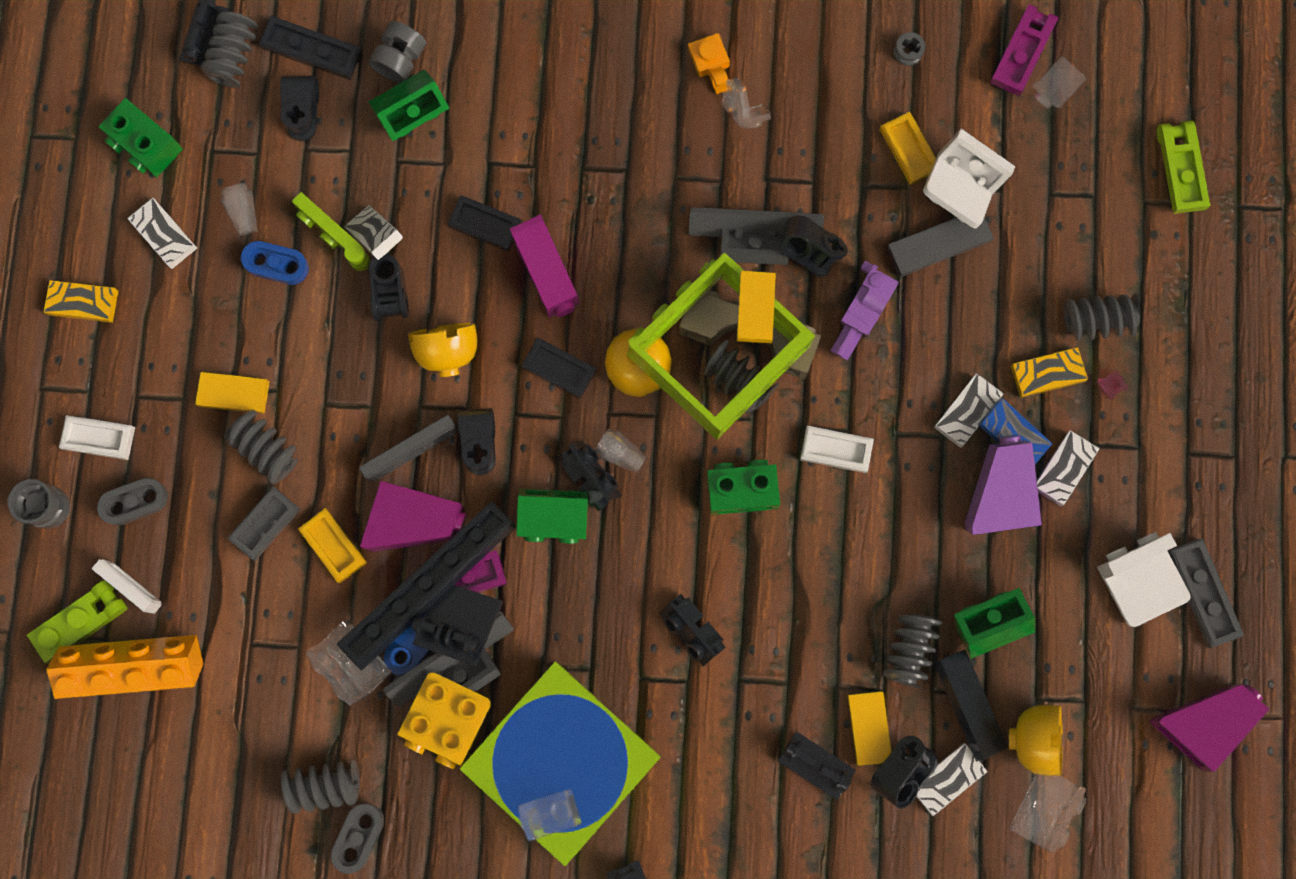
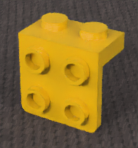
(444, 720)

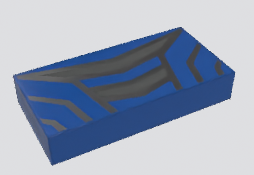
(1006, 421)

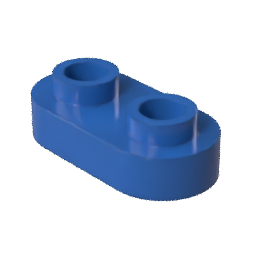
(276, 263)
(404, 643)

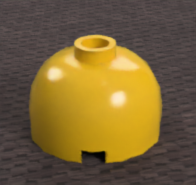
(444, 347)
(625, 373)
(1039, 740)

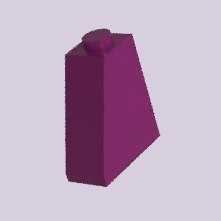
(545, 267)
(410, 519)
(1213, 724)

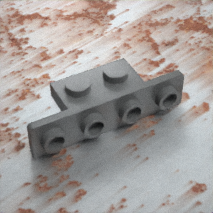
(746, 234)
(407, 685)

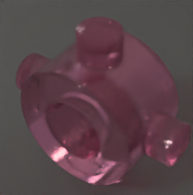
(1113, 384)

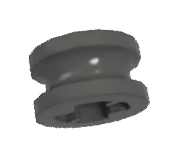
(911, 58)

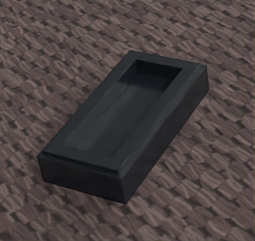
(483, 223)
(559, 368)

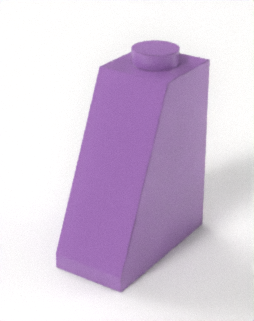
(1005, 489)

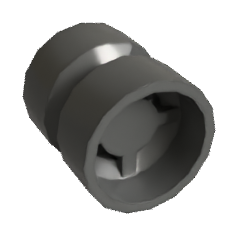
(398, 50)
(38, 504)

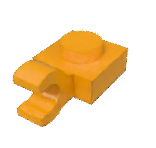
(711, 59)

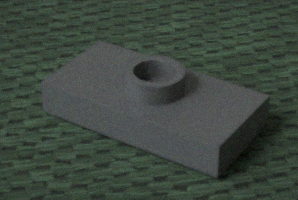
(264, 523)

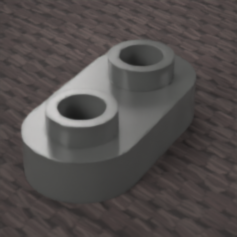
(134, 501)
(357, 837)

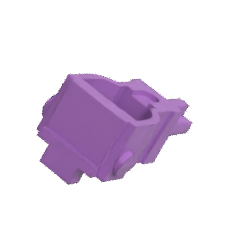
(864, 310)

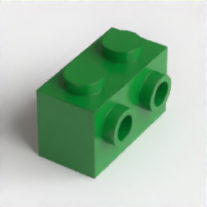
(409, 105)
(140, 137)
(743, 488)
(552, 515)
(994, 622)

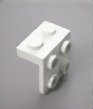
(966, 178)
(1144, 579)

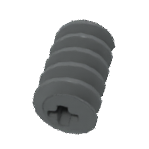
(226, 48)
(1102, 315)
(734, 373)
(261, 447)
(911, 649)
(320, 788)

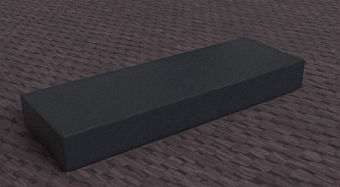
(310, 48)
(970, 705)

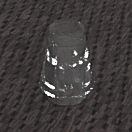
(240, 208)
(620, 451)

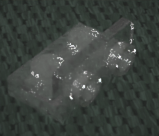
(345, 677)
(1048, 811)

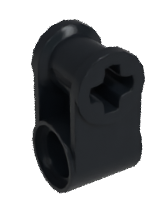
(299, 105)
(812, 245)
(389, 294)
(477, 434)
(903, 773)

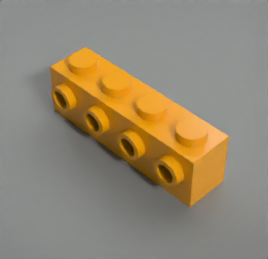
(125, 666)

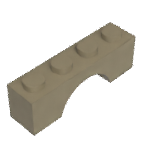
(715, 317)

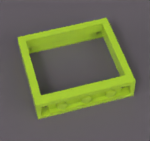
(667, 316)

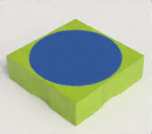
(557, 743)

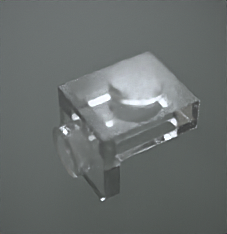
(1058, 84)
(737, 102)
(549, 814)

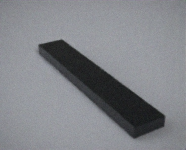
(426, 586)

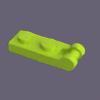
(1183, 167)
(332, 233)
(77, 621)

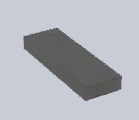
(937, 245)
(409, 449)
(1207, 593)

